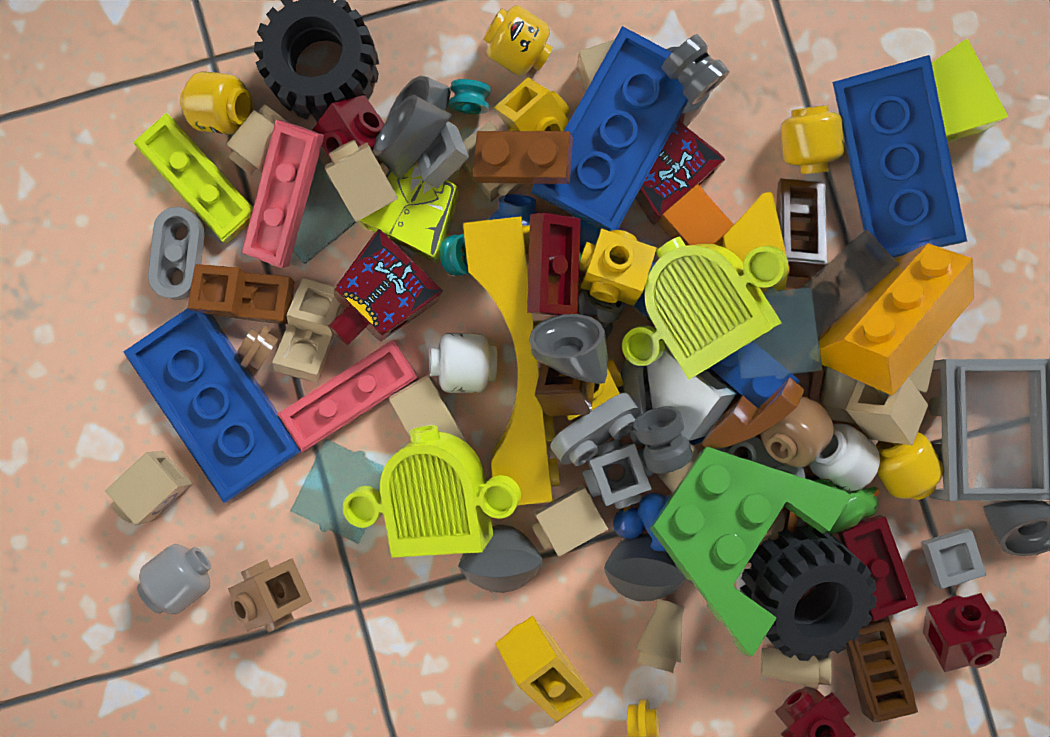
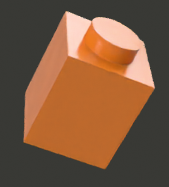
(696, 219)

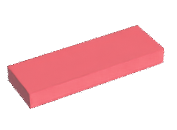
(282, 193)
(348, 396)

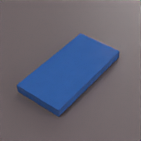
(618, 132)
(900, 157)
(212, 402)

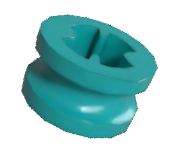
(469, 96)
(451, 255)

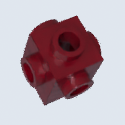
(347, 122)
(964, 632)
(814, 715)

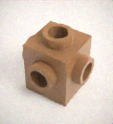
(268, 595)

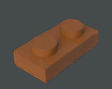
(523, 157)

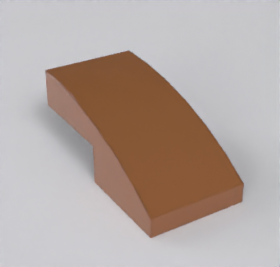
(240, 295)
(747, 421)

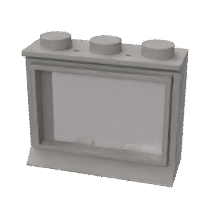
(993, 429)

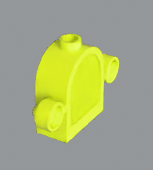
(705, 304)
(434, 498)

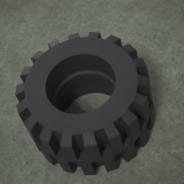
(298, 27)
(830, 612)

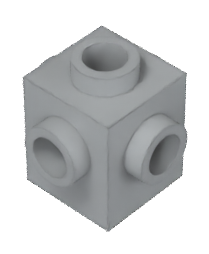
(628, 488)

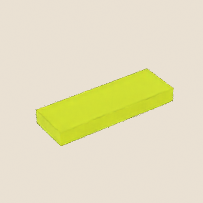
(195, 178)

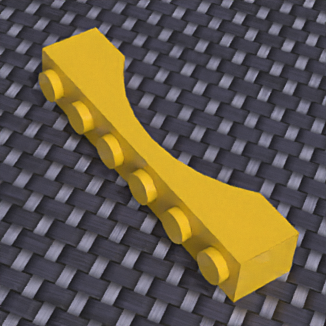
(498, 262)

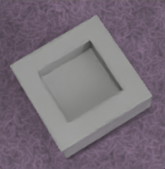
(443, 156)
(953, 558)

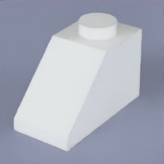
(697, 399)

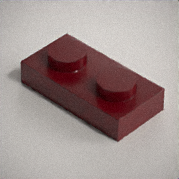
(553, 264)
(875, 546)

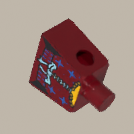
(678, 169)
(381, 292)

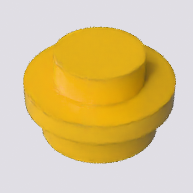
(642, 720)

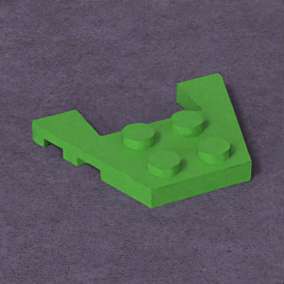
(720, 520)

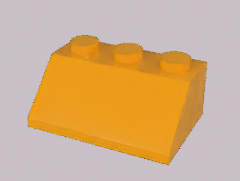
(900, 318)

